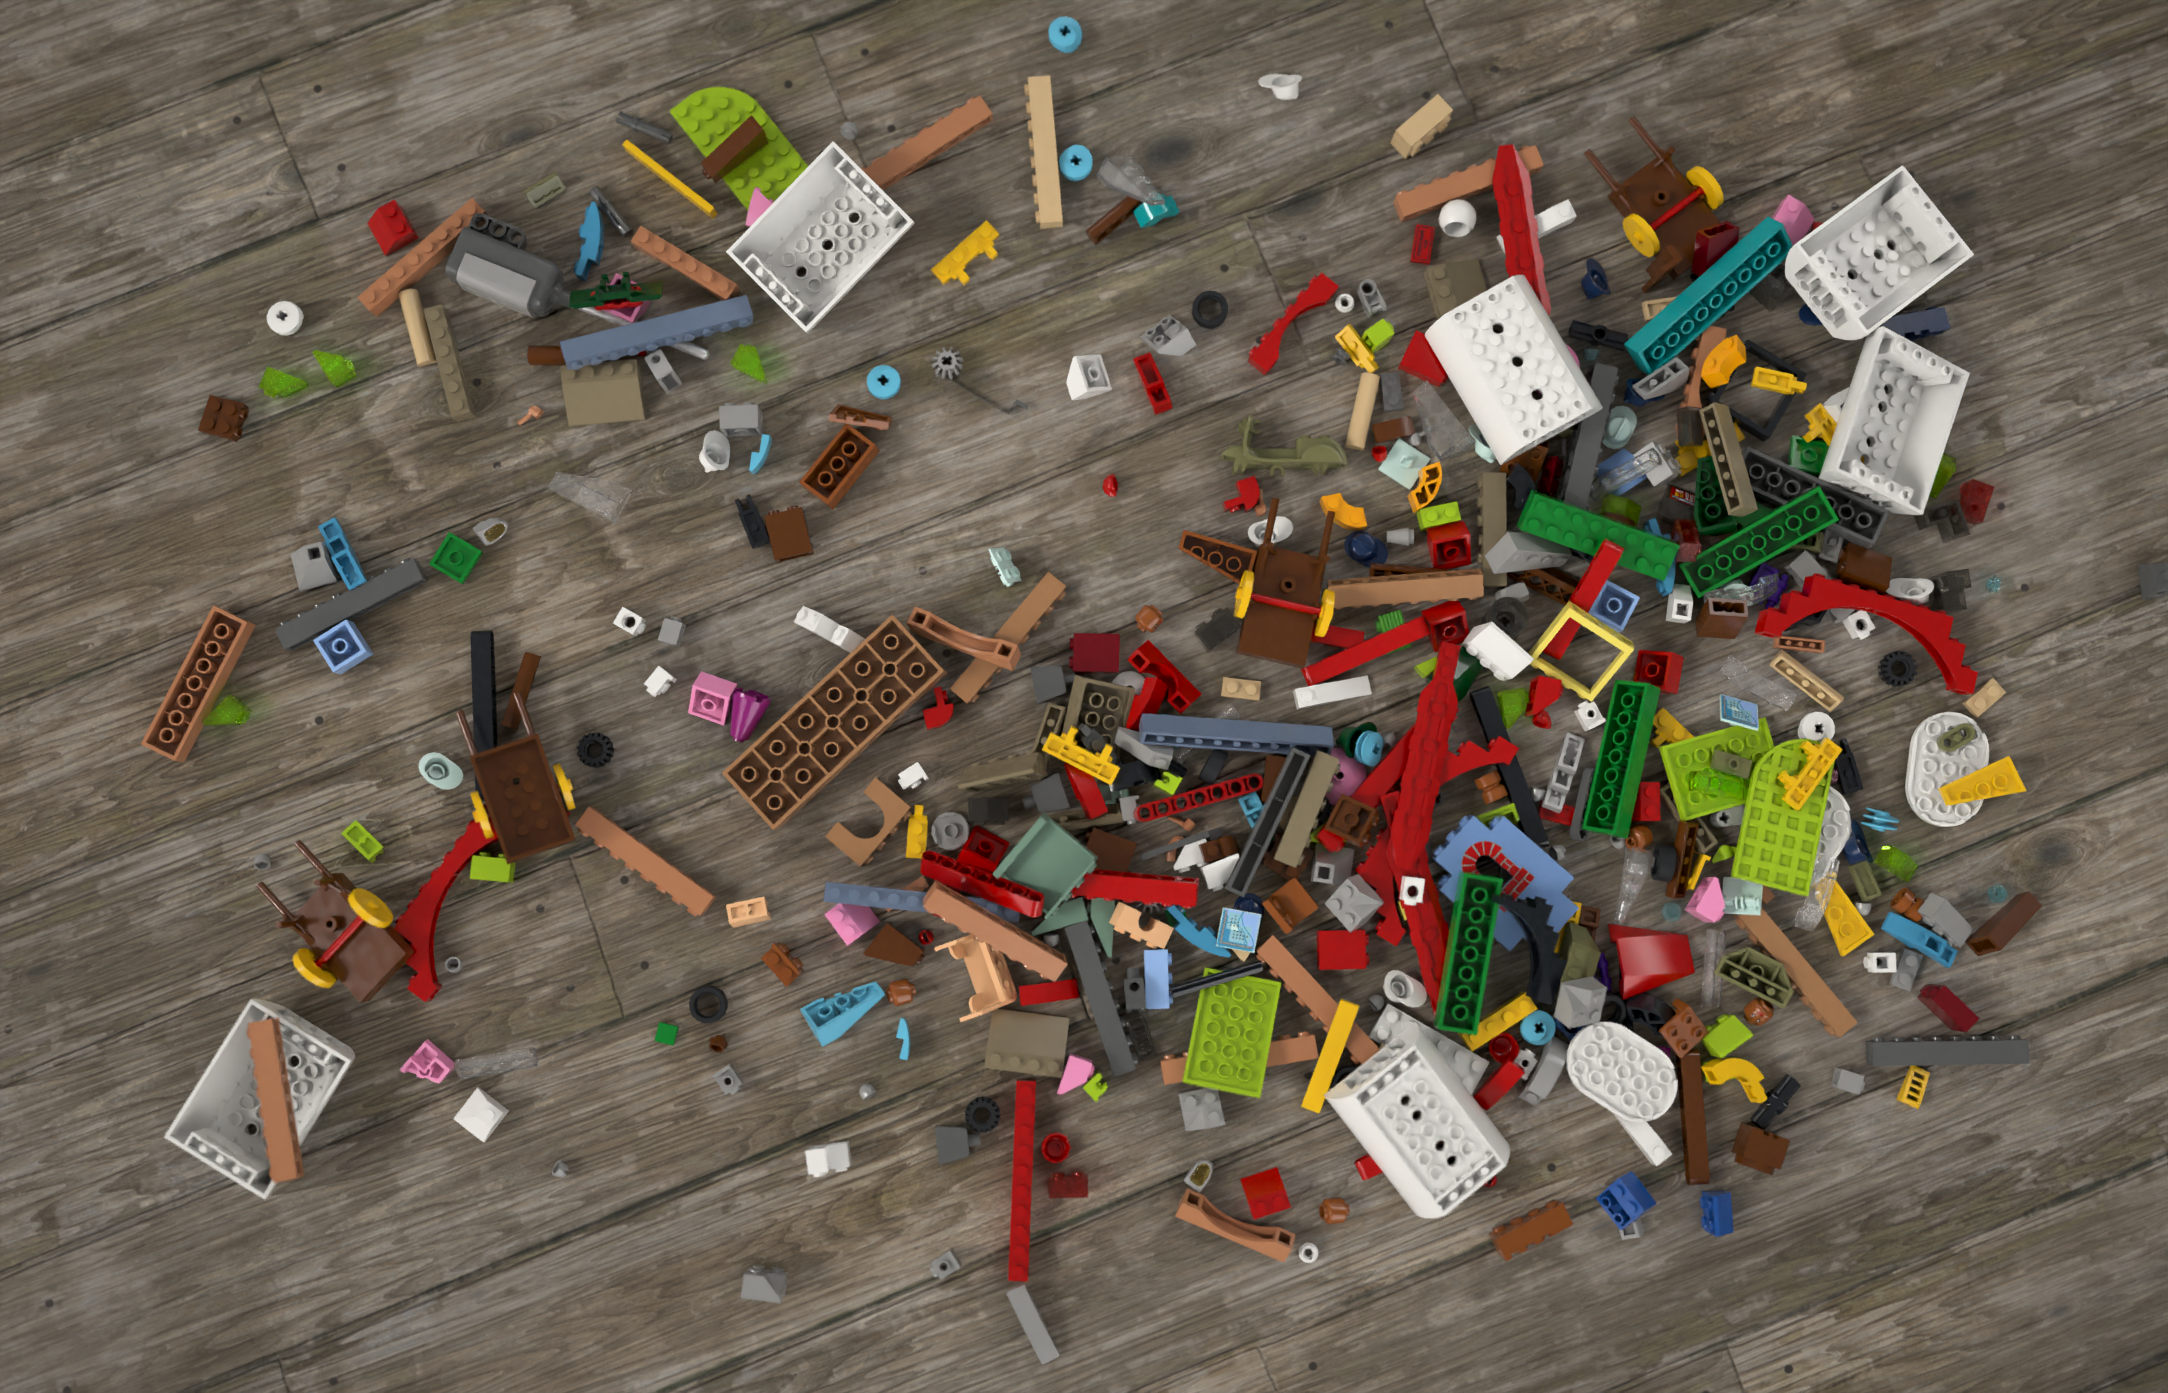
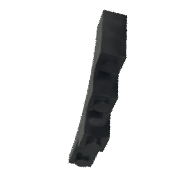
(1545, 963)

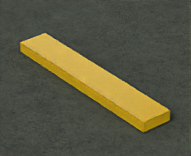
(669, 178)
(1330, 1055)

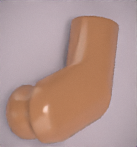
(1171, 855)

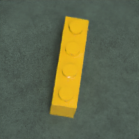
(1499, 1020)

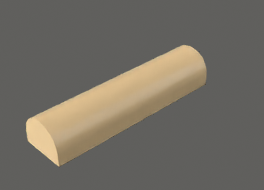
(417, 327)
(1362, 411)
(1806, 680)

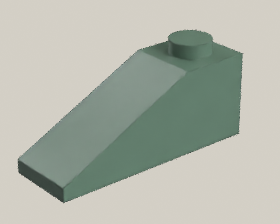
(1070, 913)
(1101, 913)

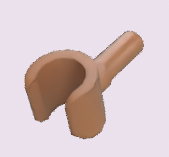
(533, 411)
(1261, 508)
(1188, 825)

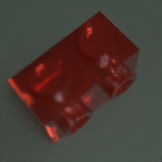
(1975, 500)
(1686, 535)
(1068, 1185)

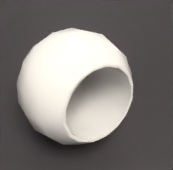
(1457, 218)

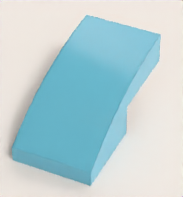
(758, 459)
(1251, 807)
(904, 1033)

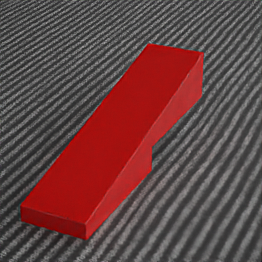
(1339, 637)

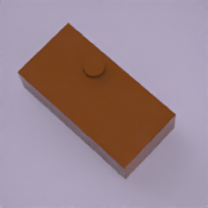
(839, 466)

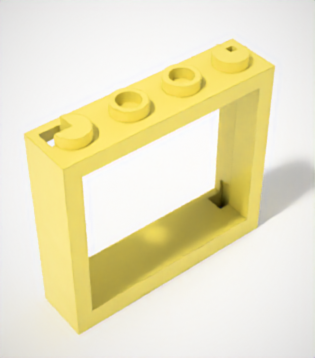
(1595, 626)

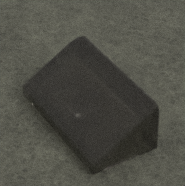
(1689, 426)

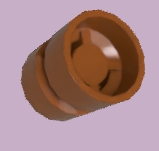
(1490, 785)
(1906, 903)

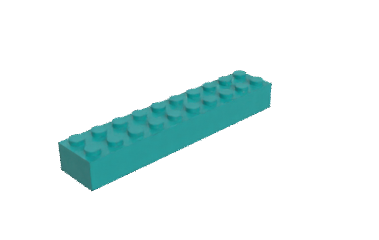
(1710, 296)

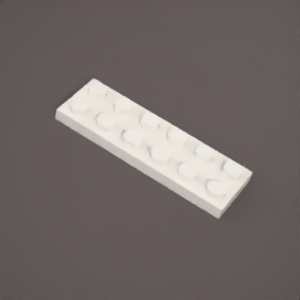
(1463, 1062)

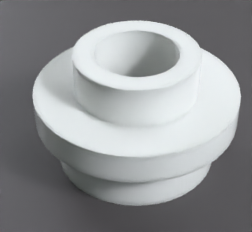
(1344, 297)
(1311, 1258)

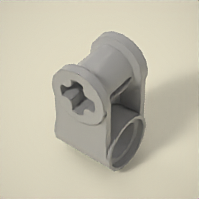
(1371, 299)
(1731, 816)

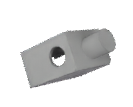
(662, 370)

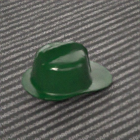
(1350, 735)

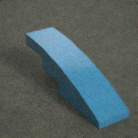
(342, 553)

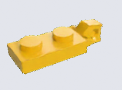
(1357, 348)
(1777, 381)
(917, 833)

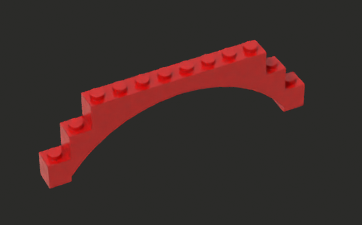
(1926, 626)
(1376, 867)
(420, 919)

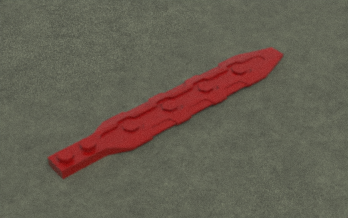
(1517, 221)
(1425, 760)
(1426, 921)

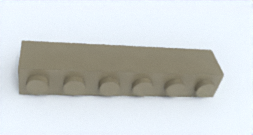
(449, 363)
(1728, 460)
(1491, 523)
(1306, 808)

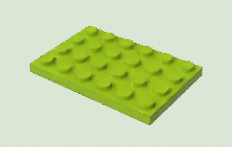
(1697, 754)
(1232, 1035)

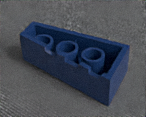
(1919, 324)

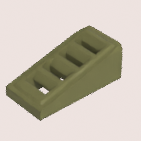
(1809, 547)

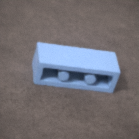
(1157, 978)

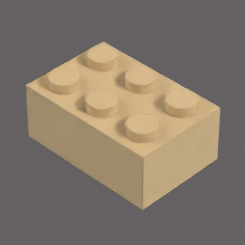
(1422, 126)

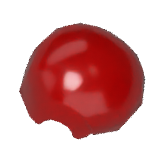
(1503, 1046)
(1055, 1147)

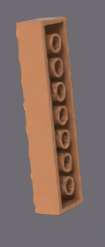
(198, 684)

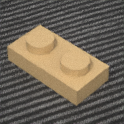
(1653, 307)
(1241, 689)
(1984, 697)

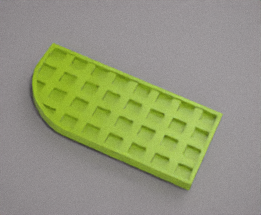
(714, 115)
(1775, 840)

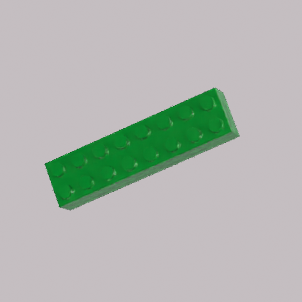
(1587, 530)
(1759, 541)
(1621, 758)
(1467, 953)

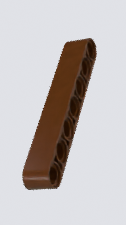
(1693, 1118)

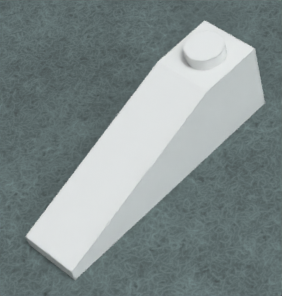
(1551, 220)
(1331, 692)
(1646, 1140)

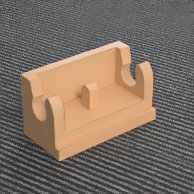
(748, 912)

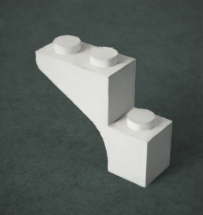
(828, 629)

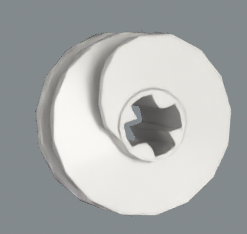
(292, 321)
(1824, 723)

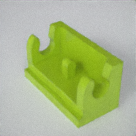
(1171, 783)
(1508, 811)
(363, 841)
(1093, 1089)

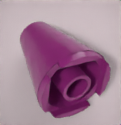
(747, 712)

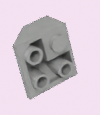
(1169, 337)
(313, 566)
(1332, 867)

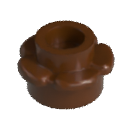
(718, 1043)

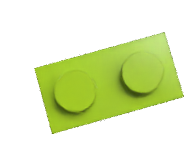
(1378, 335)
(1438, 515)
(491, 868)

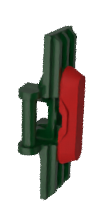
(616, 296)

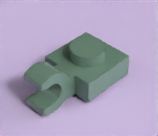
(1110, 797)

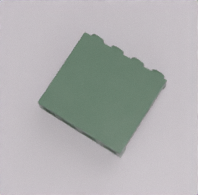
(1048, 862)

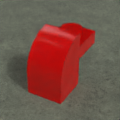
(1248, 496)
(940, 715)

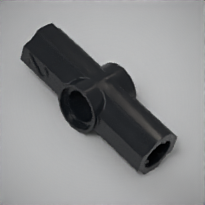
(1610, 338)
(1776, 1102)

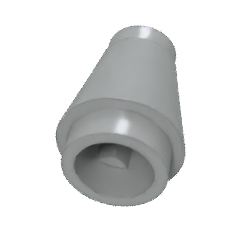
(1401, 536)

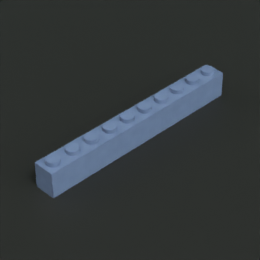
(656, 332)
(1234, 734)
(898, 899)

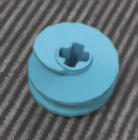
(1073, 37)
(1083, 158)
(875, 378)
(1369, 748)
(1880, 820)
(1544, 1021)

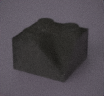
(1772, 288)

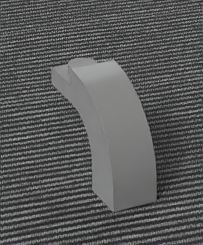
(1547, 1072)

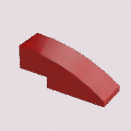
(1152, 383)
(1146, 703)
(1086, 791)
(1048, 992)
(1498, 1083)

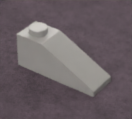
(1663, 380)
(1153, 755)

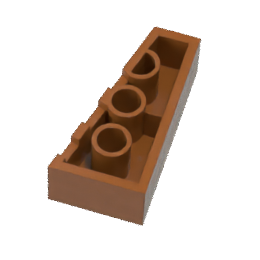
(1219, 555)
(1530, 1229)

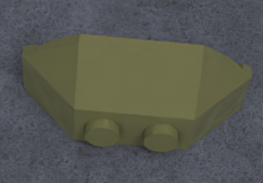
(1579, 952)
(1756, 974)

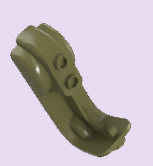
(1308, 454)

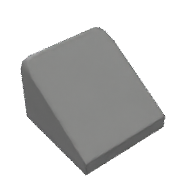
(1634, 1230)

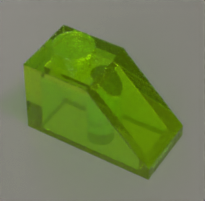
(749, 362)
(335, 367)
(280, 384)
(1945, 471)
(1621, 506)
(1512, 705)
(229, 713)
(1896, 862)

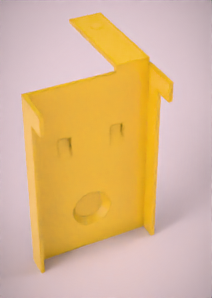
(1696, 870)

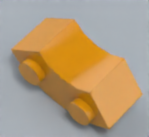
(1723, 361)
(1428, 486)
(1345, 515)

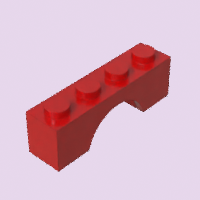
(1180, 690)

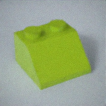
(1725, 1035)

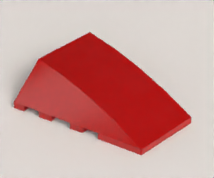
(1649, 958)

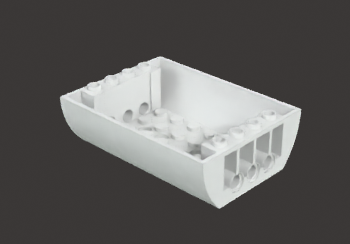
(1888, 212)
(1908, 431)
(1406, 1147)

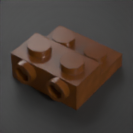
(223, 418)
(1352, 821)
(1283, 870)

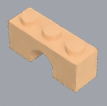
(1127, 920)

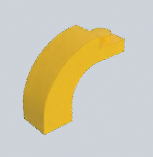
(1722, 1069)

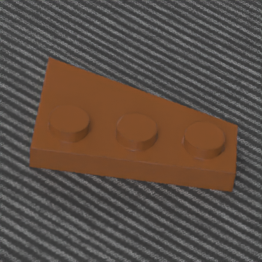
(859, 417)

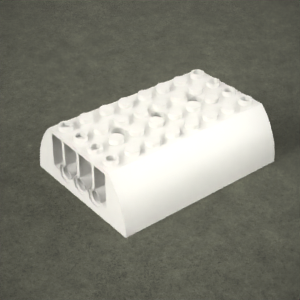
(807, 216)
(1497, 390)
(226, 1102)

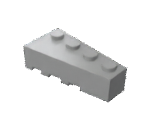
(1525, 552)

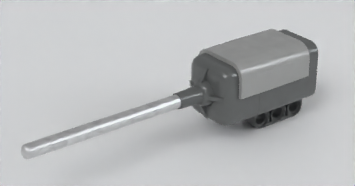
(515, 278)

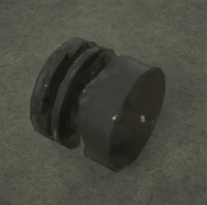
(1511, 614)

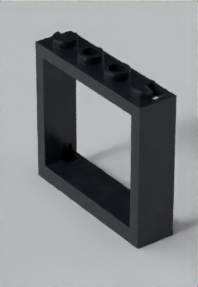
(1746, 424)

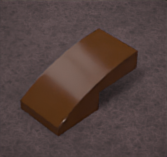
(1393, 429)
(1590, 919)

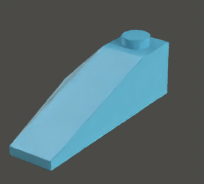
(836, 1015)

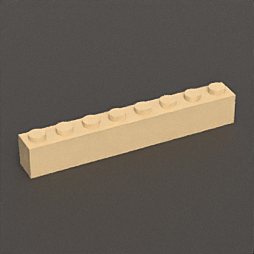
(1045, 152)

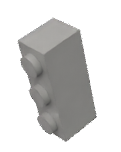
(1945, 920)

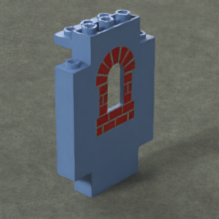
(1531, 870)

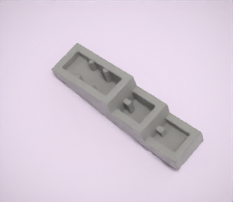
(1563, 772)
(1032, 1323)

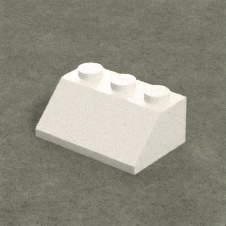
(1496, 651)

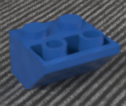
(1626, 1200)
(1717, 1212)

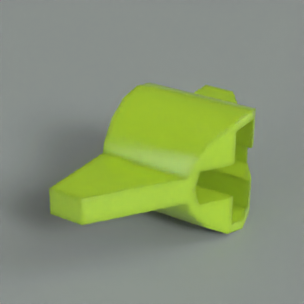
(1724, 852)

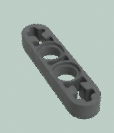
(1576, 830)

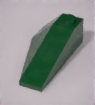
(1709, 504)
(1465, 673)

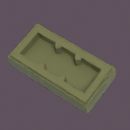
(545, 189)
(1730, 764)
(1864, 880)

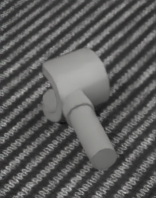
(1415, 438)

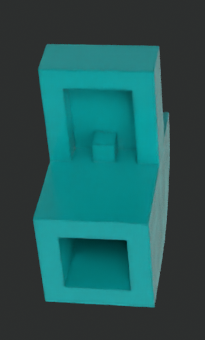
(1150, 215)

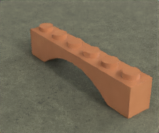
(685, 264)
(1705, 344)
(988, 649)
(1267, 1240)

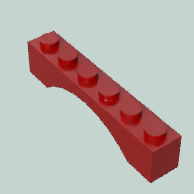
(1317, 295)

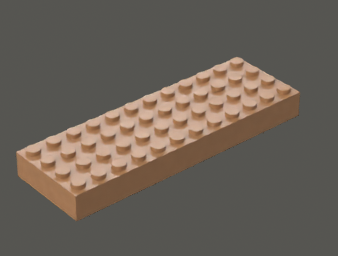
(834, 723)

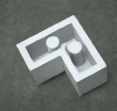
(828, 1156)

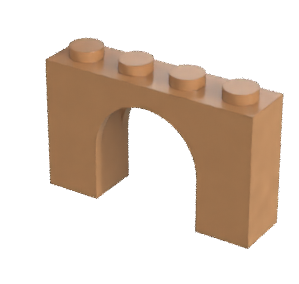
(894, 812)

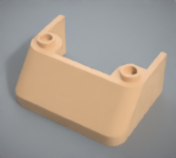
(987, 972)

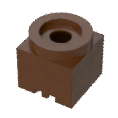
(1759, 1149)

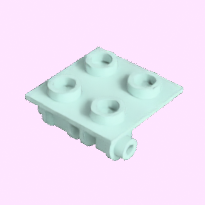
(1002, 559)
(1741, 897)

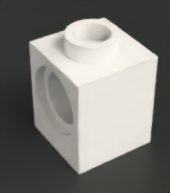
(622, 619)
(1850, 624)
(1418, 883)

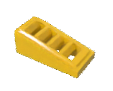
(1904, 1091)

